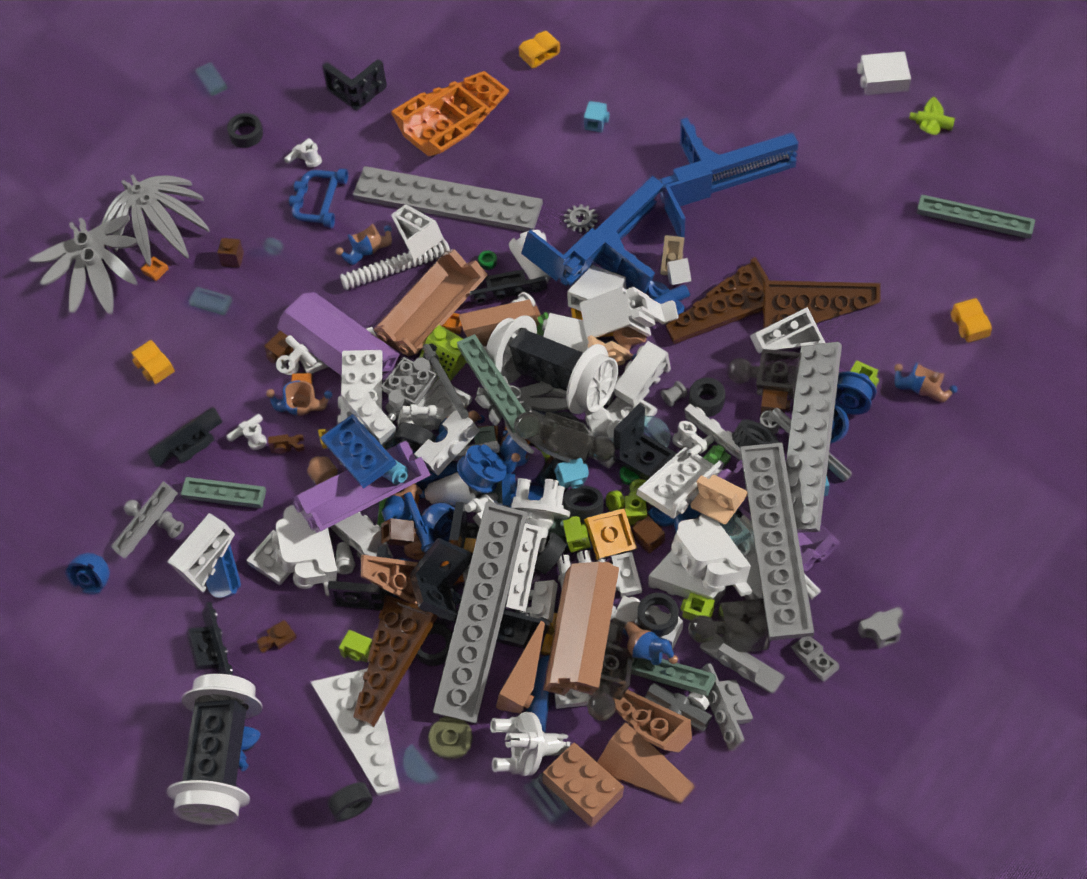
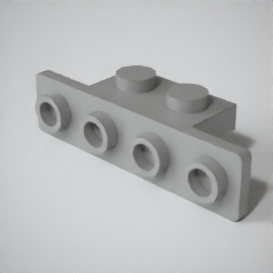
(744, 664)
(728, 708)

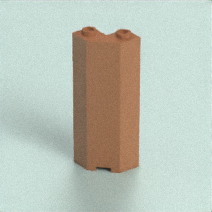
(430, 302)
(581, 628)

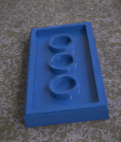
(358, 451)

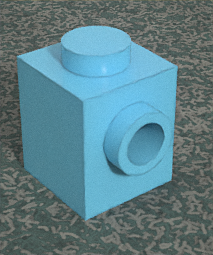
(596, 116)
(572, 473)

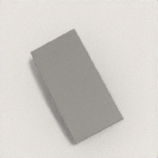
(815, 658)

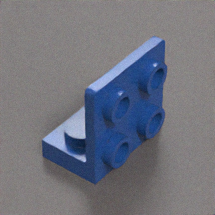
(509, 490)

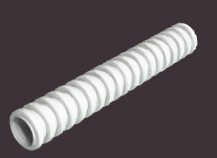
(390, 266)

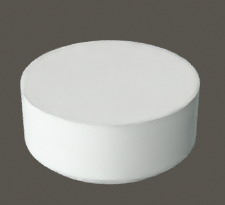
(699, 700)

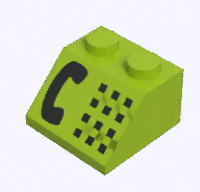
(445, 345)

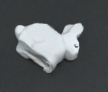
(600, 423)

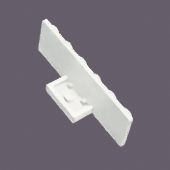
(366, 369)

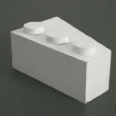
(201, 551)

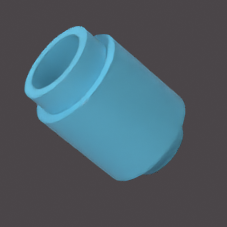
(397, 474)

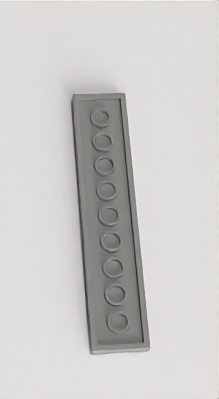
(448, 199)
(812, 432)
(776, 542)
(480, 613)

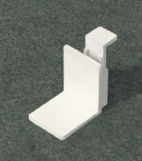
(623, 309)

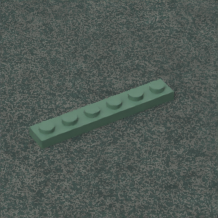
(976, 216)
(491, 379)

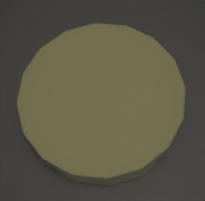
(450, 738)

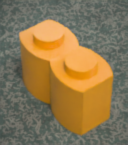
(539, 49)
(971, 320)
(152, 362)

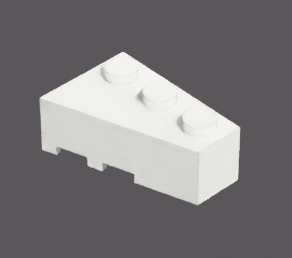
(417, 230)
(789, 333)
(641, 373)
(360, 534)
(676, 580)

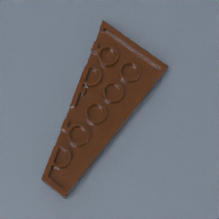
(823, 299)
(724, 304)
(392, 650)

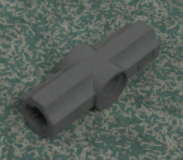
(679, 704)

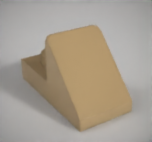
(671, 251)

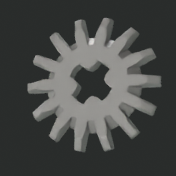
(576, 213)

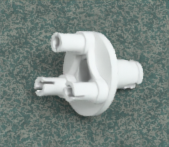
(542, 511)
(526, 744)

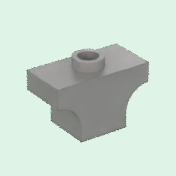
(882, 627)

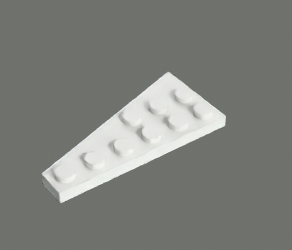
(368, 744)

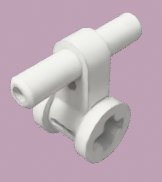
(305, 151)
(299, 352)
(252, 431)
(690, 439)

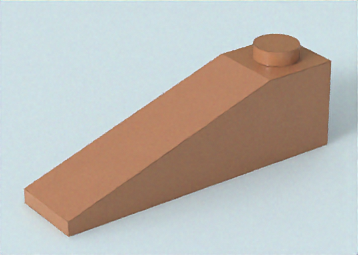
(390, 575)
(520, 684)
(655, 722)
(639, 763)

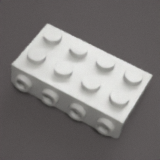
(675, 483)

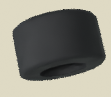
(707, 386)

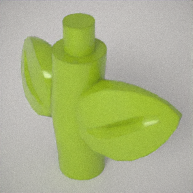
(933, 118)

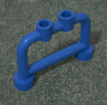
(301, 188)

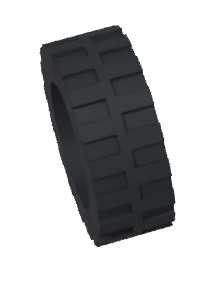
(752, 433)

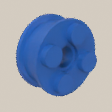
(854, 392)
(481, 468)

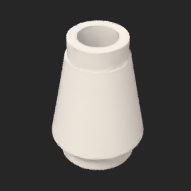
(344, 559)

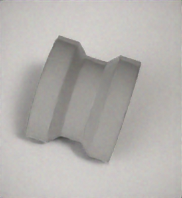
(766, 419)

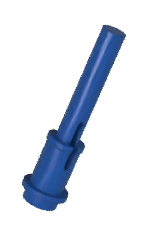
(422, 531)

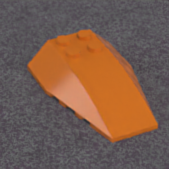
(448, 114)

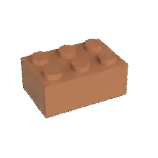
(583, 784)

